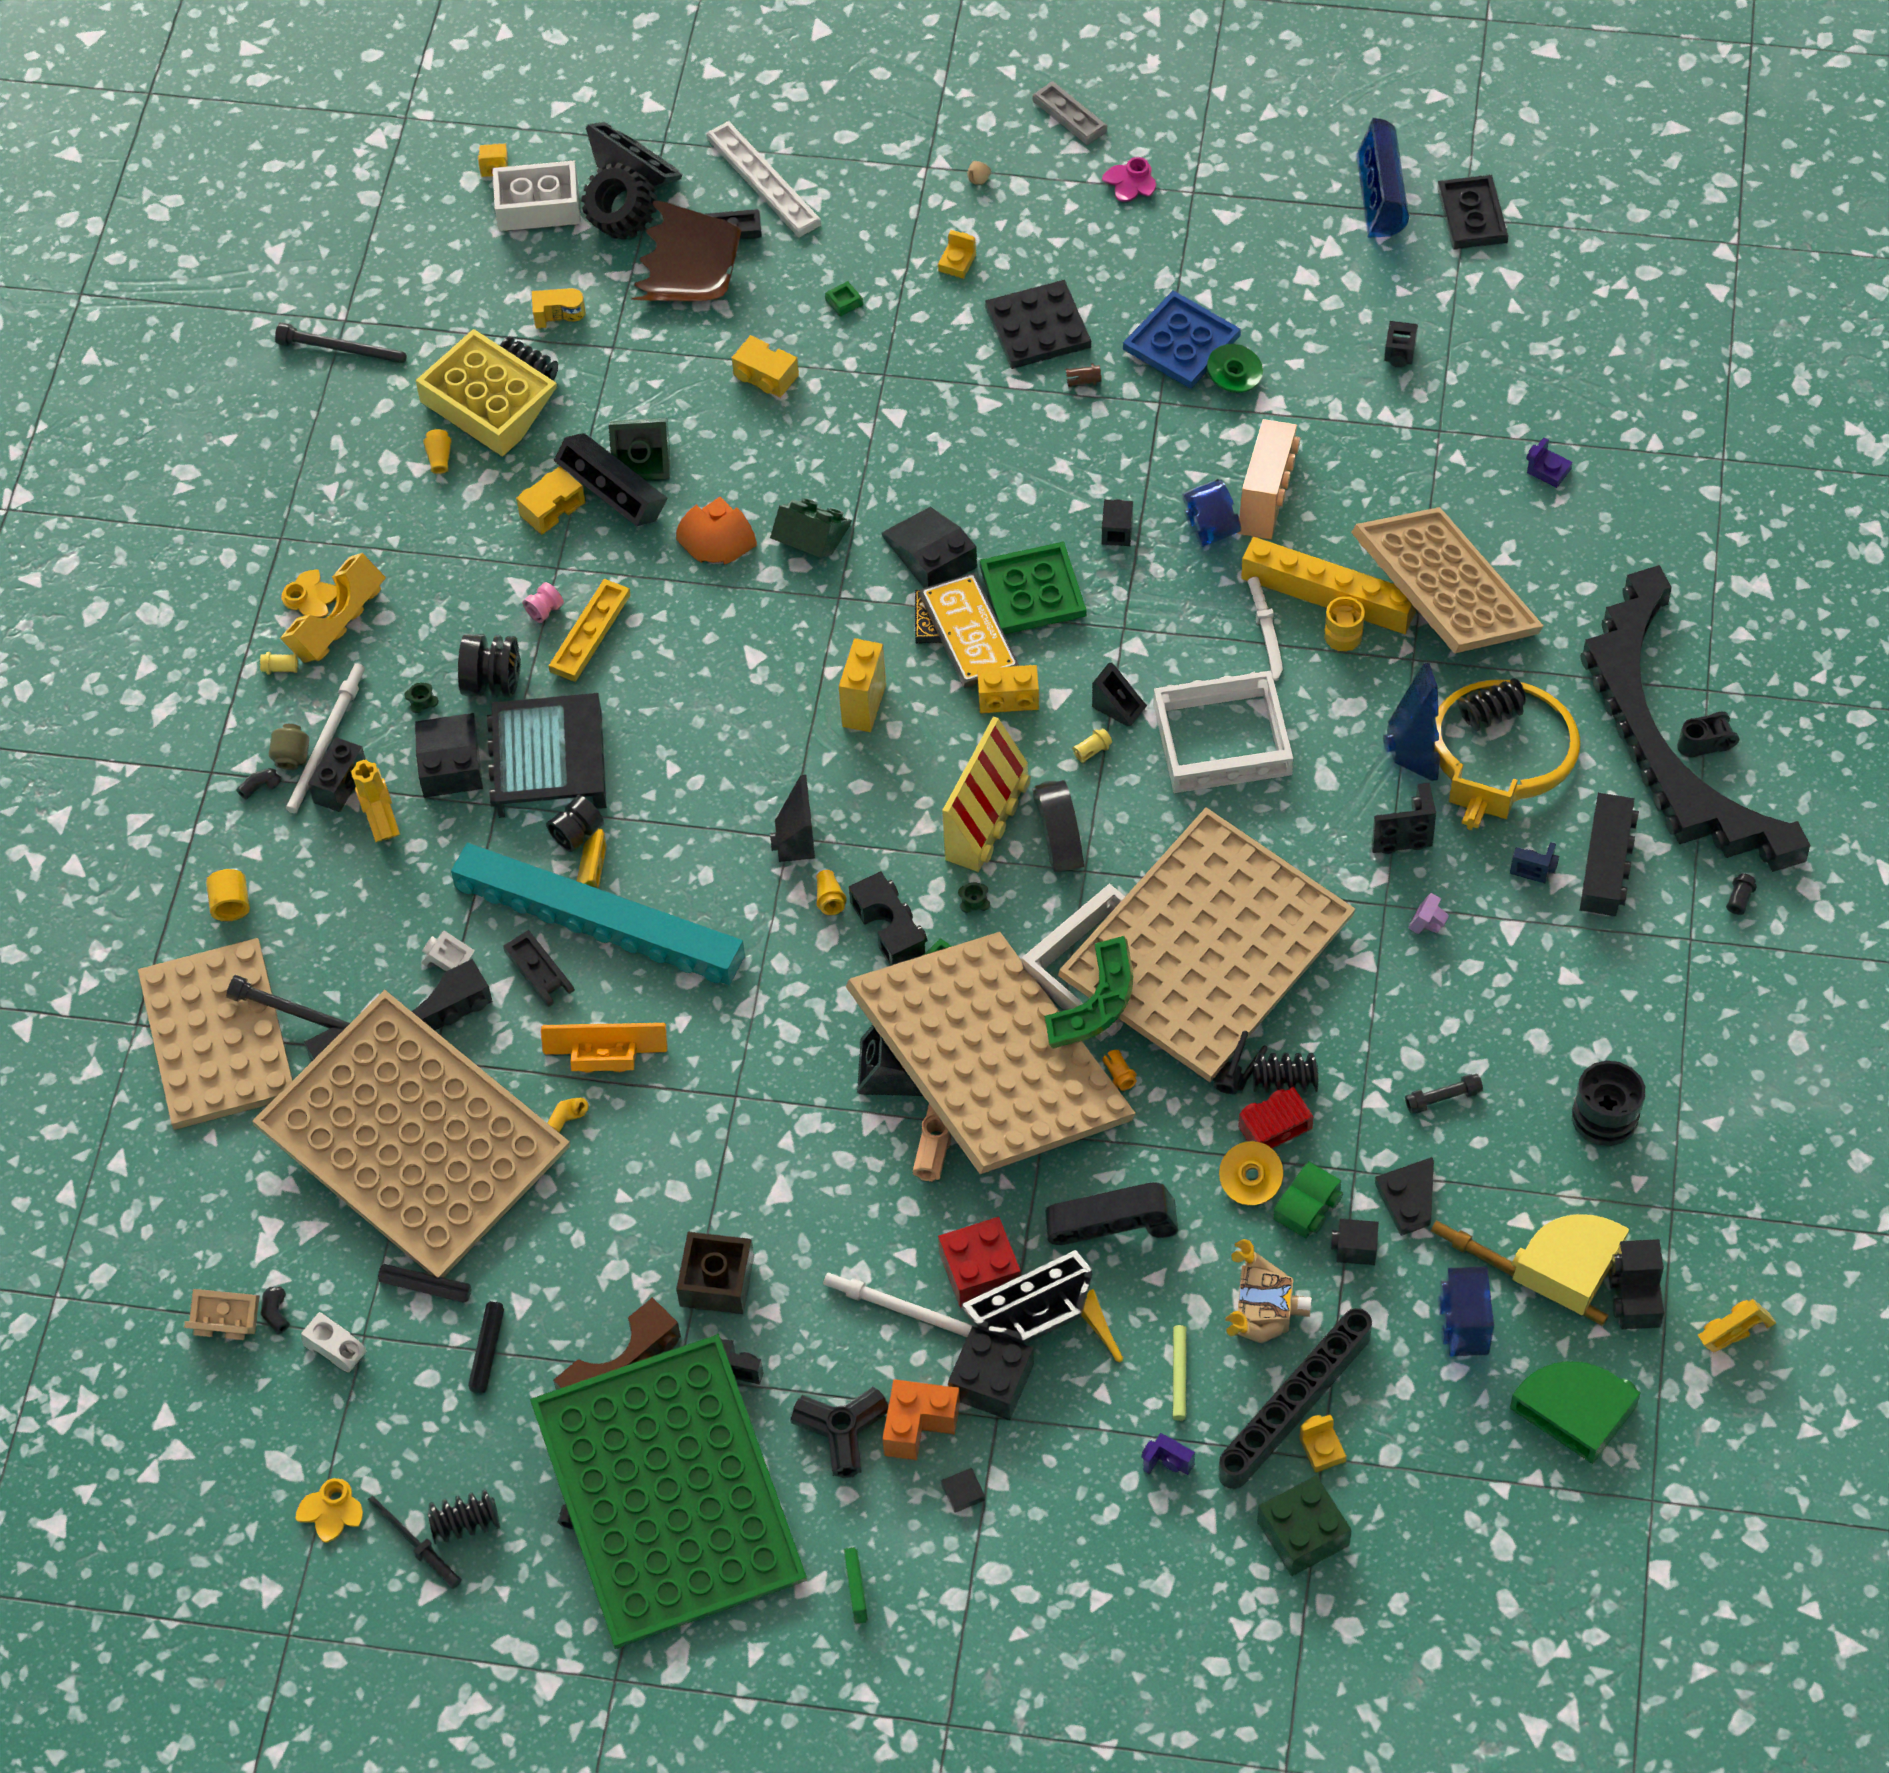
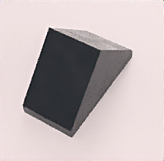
(1116, 696)

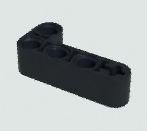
(1112, 1213)

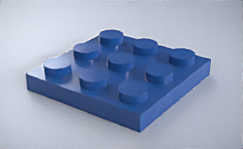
(1180, 338)

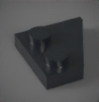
(1408, 1195)

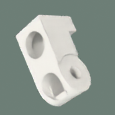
(332, 1342)

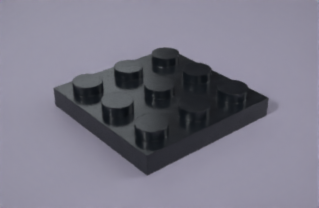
(1038, 324)

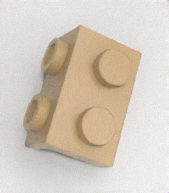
(223, 1312)

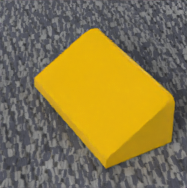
(592, 859)

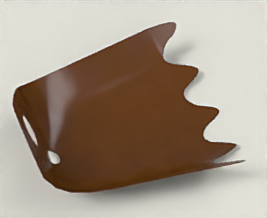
(689, 256)

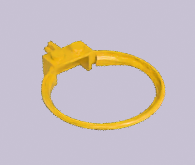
(1490, 800)

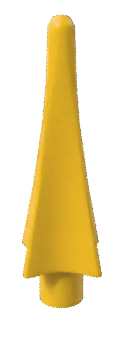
(1094, 1317)

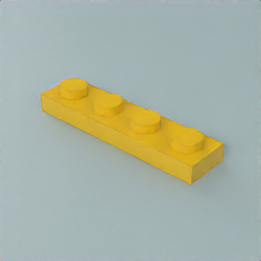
(589, 630)

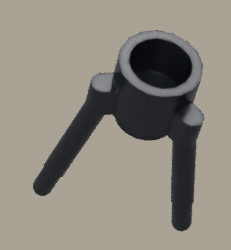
(1230, 1078)

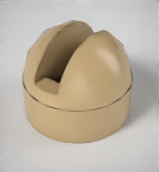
(978, 172)

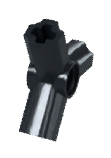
(843, 1443)

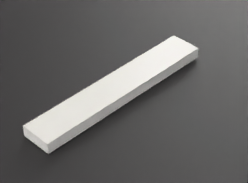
(763, 179)

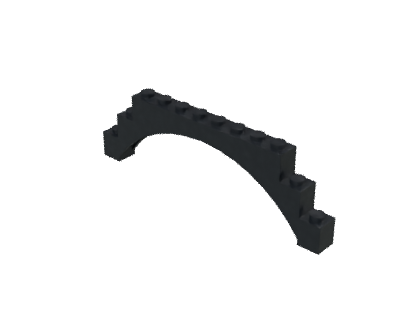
(1686, 801)

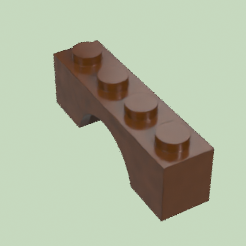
(651, 1334)

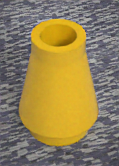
(438, 449)
(830, 896)

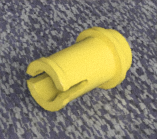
(278, 663)
(1098, 741)

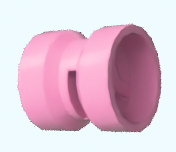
(542, 603)

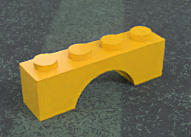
(355, 584)

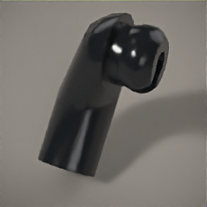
(257, 779)
(270, 1309)

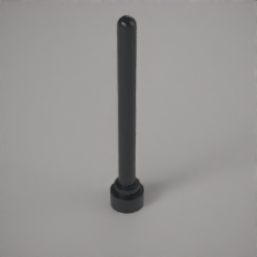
(287, 335)
(240, 989)

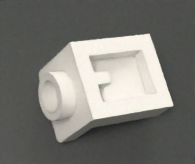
(446, 951)

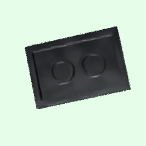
(1472, 212)

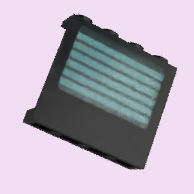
(546, 750)

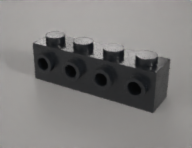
(610, 479)
(1607, 854)

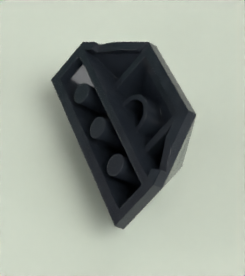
(616, 147)
(1034, 1301)

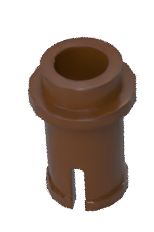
(1085, 375)

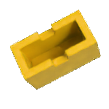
(765, 368)
(549, 499)

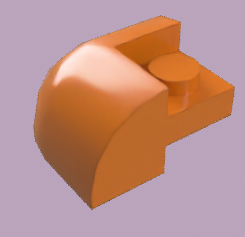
(715, 533)

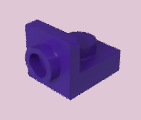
(1547, 464)
(1171, 1453)

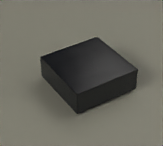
(963, 1490)

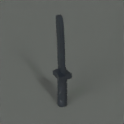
(423, 1550)

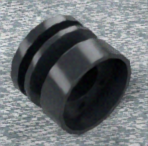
(484, 665)
(1608, 1103)

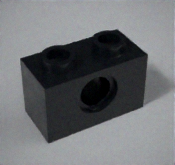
(333, 778)

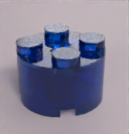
(1211, 512)

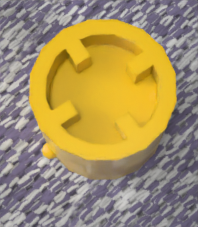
(227, 895)

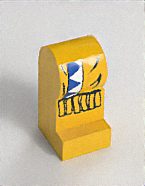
(557, 306)

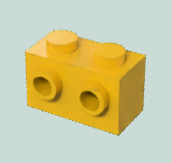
(1008, 689)

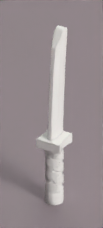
(1265, 618)

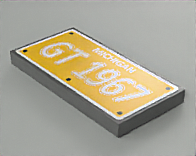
(967, 627)

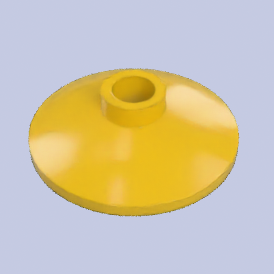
(1244, 1158)

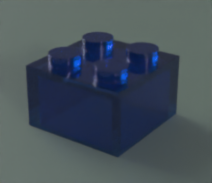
(1466, 1311)

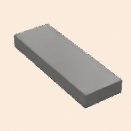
(1069, 113)

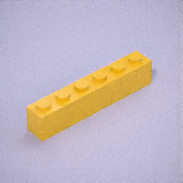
(1323, 581)

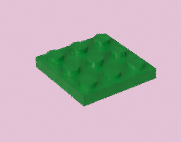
(1032, 588)

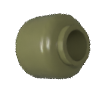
(289, 747)

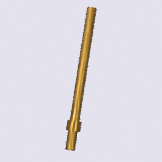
(1463, 1242)

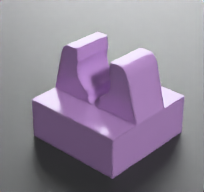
(1429, 915)

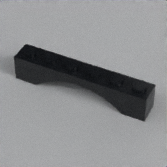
(456, 995)

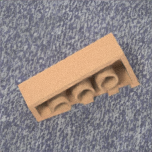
(1267, 477)

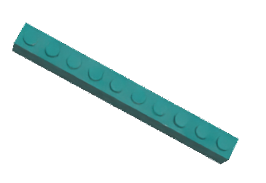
(598, 914)

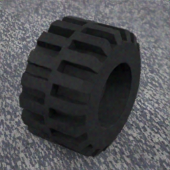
(602, 193)

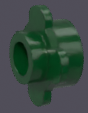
(421, 690)
(974, 890)

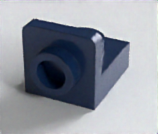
(1534, 865)

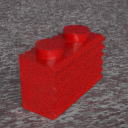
(1276, 1119)

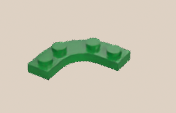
(1106, 1003)

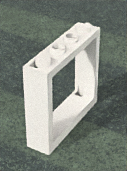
(1227, 770)
(1061, 940)

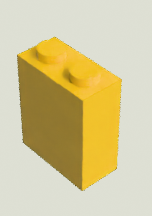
(862, 685)

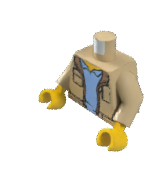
(1263, 1298)

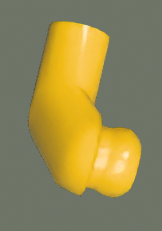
(566, 1111)

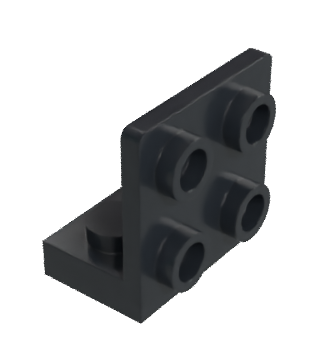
(1409, 828)

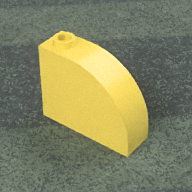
(1569, 1259)

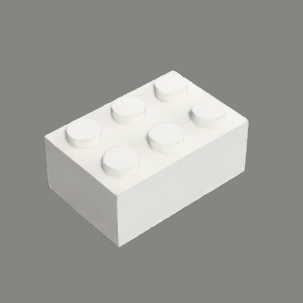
(536, 195)

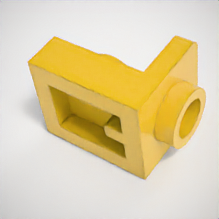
(492, 157)
(958, 254)
(1321, 1443)

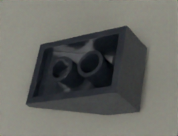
(932, 547)
(448, 755)

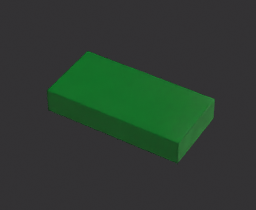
(855, 1585)

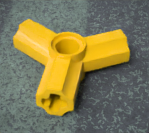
(375, 800)

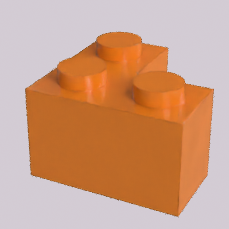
(914, 1409)

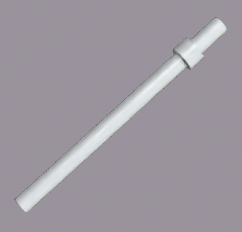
(346, 693)
(857, 1290)

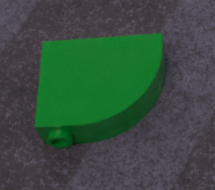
(1576, 1405)

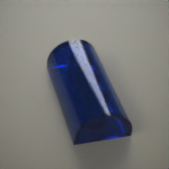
(1382, 180)

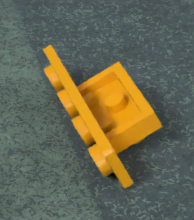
(604, 1045)

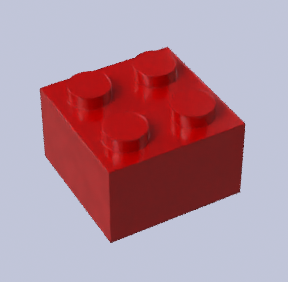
(978, 1259)

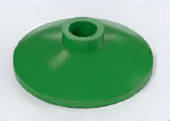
(1238, 360)

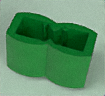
(1308, 1200)

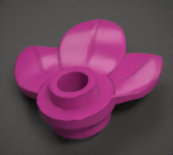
(1131, 179)

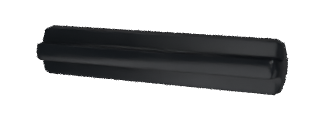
(424, 1283)
(486, 1347)

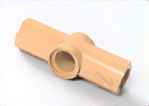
(931, 1148)

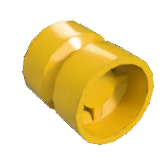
(1344, 623)

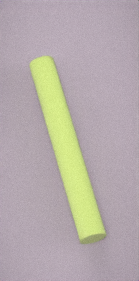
(1179, 1373)

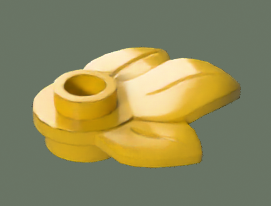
(311, 594)
(329, 1514)

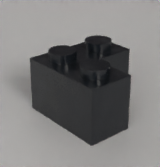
(1637, 1284)

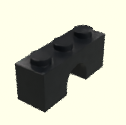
(878, 900)

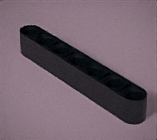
(1291, 1411)

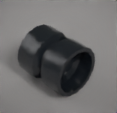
(571, 826)

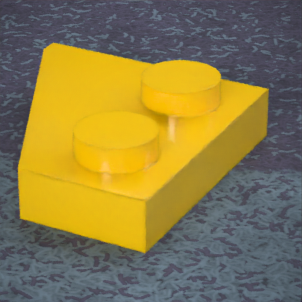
(1735, 1326)

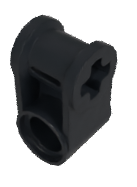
(1707, 735)

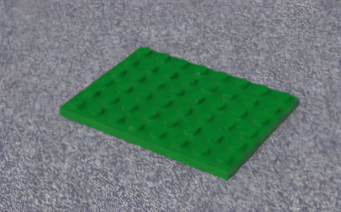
(667, 1491)

